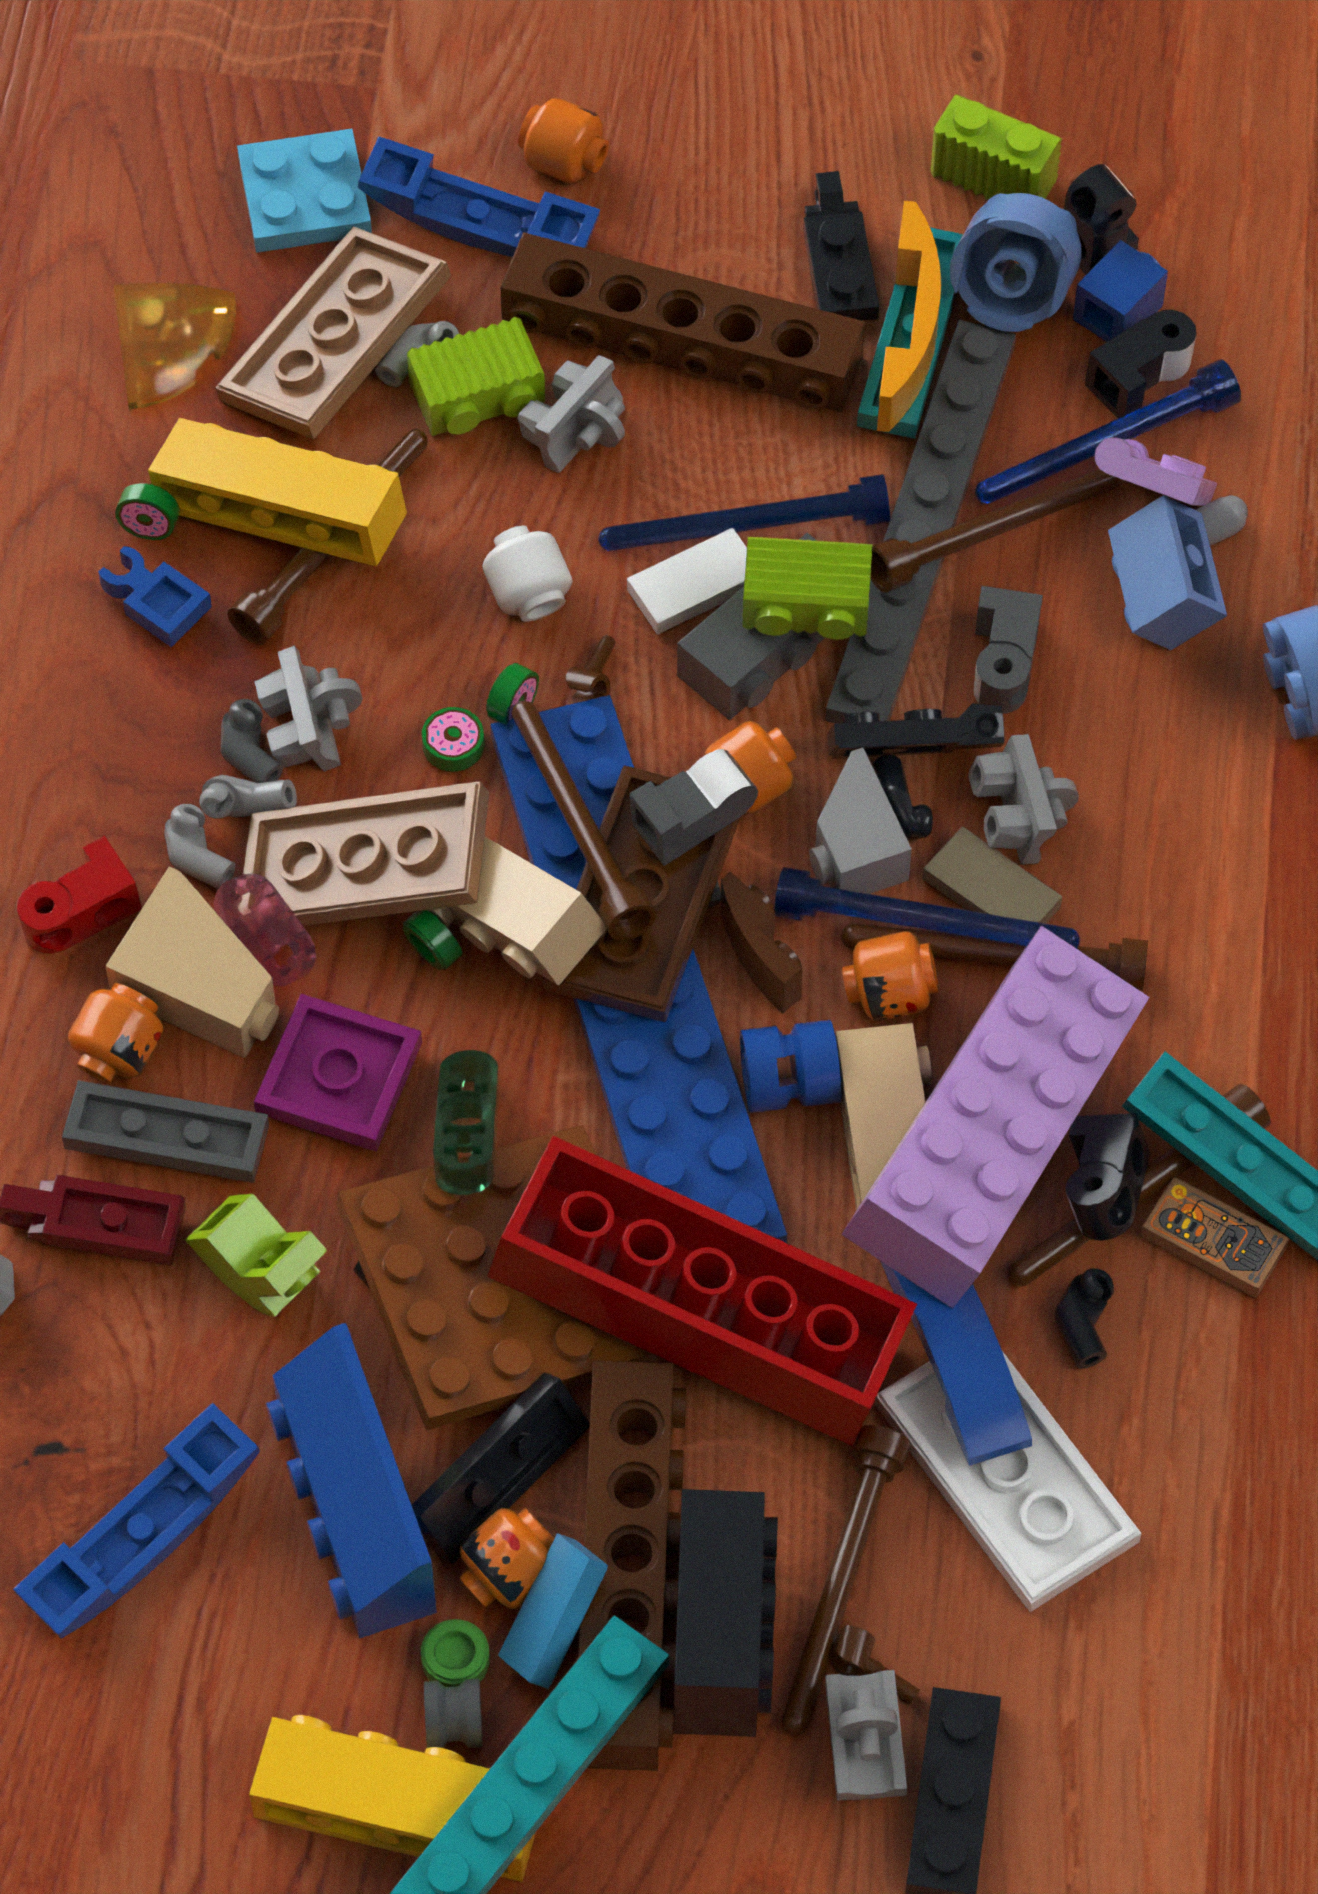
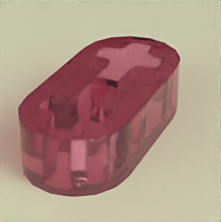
(266, 927)

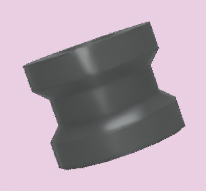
(453, 1714)

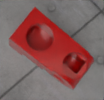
(79, 902)

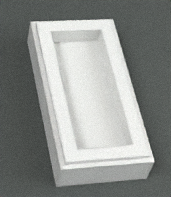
(690, 581)

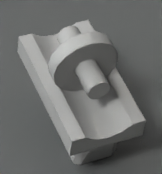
(580, 418)
(317, 706)
(1030, 797)
(865, 1736)

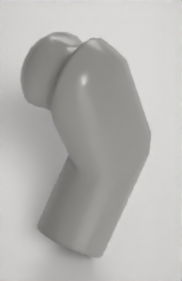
(394, 365)
(1223, 517)
(239, 797)
(189, 850)

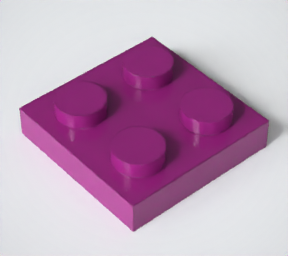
(338, 1072)

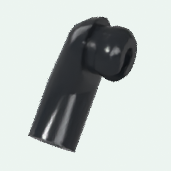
(914, 820)

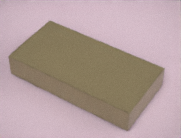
(988, 881)

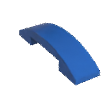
(466, 210)
(970, 1371)
(143, 1527)

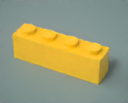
(280, 491)
(362, 1787)

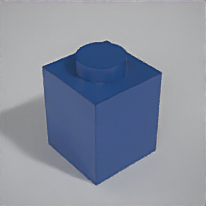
(1119, 291)

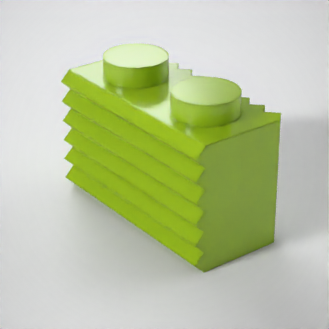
(993, 151)
(475, 377)
(806, 587)

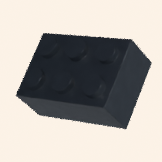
(724, 1613)

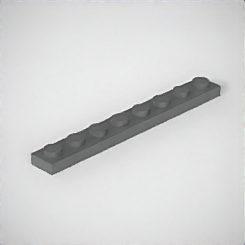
(926, 505)

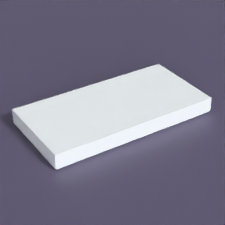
(1031, 1510)

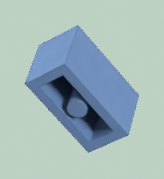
(1166, 573)

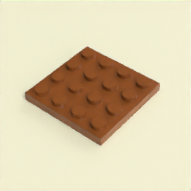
(455, 1331)

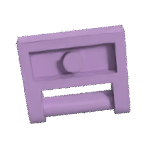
(1171, 477)

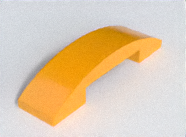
(907, 368)

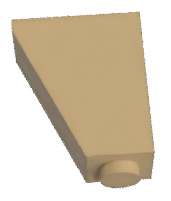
(195, 969)

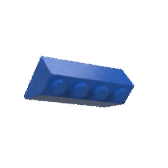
(353, 1487)

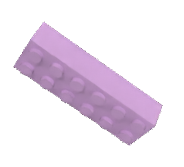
(996, 1117)

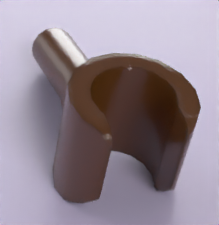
(589, 680)
(852, 1658)

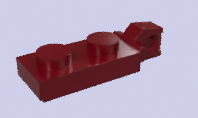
(97, 1217)

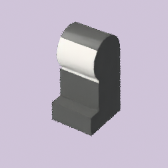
(1006, 664)
(691, 805)

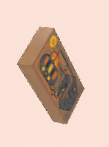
(1214, 1237)

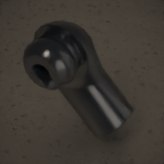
(1080, 1311)

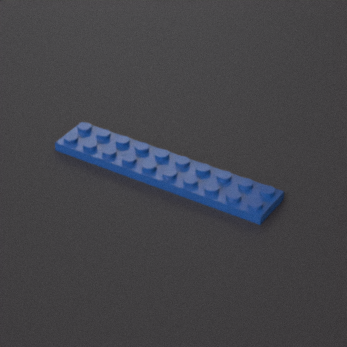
(661, 1081)

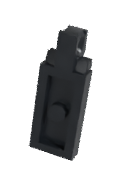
(839, 252)
(919, 733)

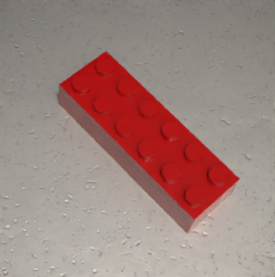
(701, 1290)

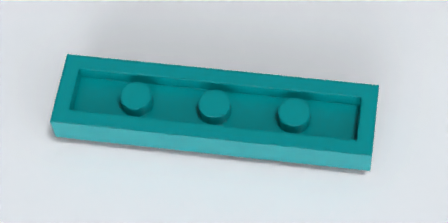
(898, 332)
(1230, 1148)

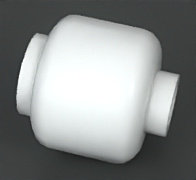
(527, 573)

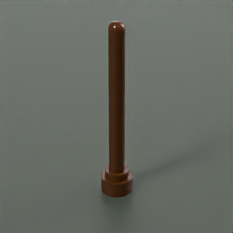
(897, 561)
(259, 612)
(623, 906)
(1123, 959)
(1156, 1176)
(878, 1457)

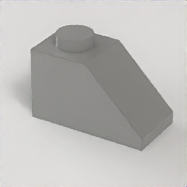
(859, 834)

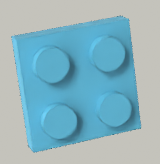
(303, 189)

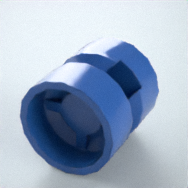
(812, 1063)

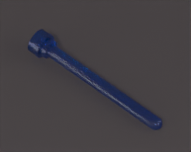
(1211, 389)
(863, 501)
(803, 895)

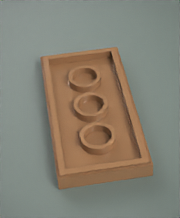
(333, 332)
(372, 853)

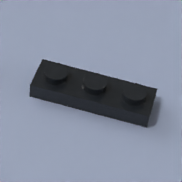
(500, 1465)
(953, 1793)

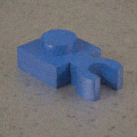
(158, 601)

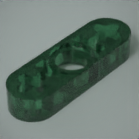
(476, 1138)

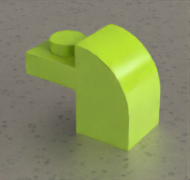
(256, 1254)

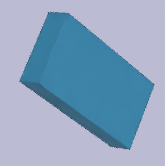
(553, 1611)

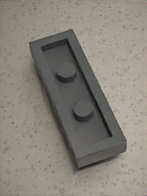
(165, 1131)

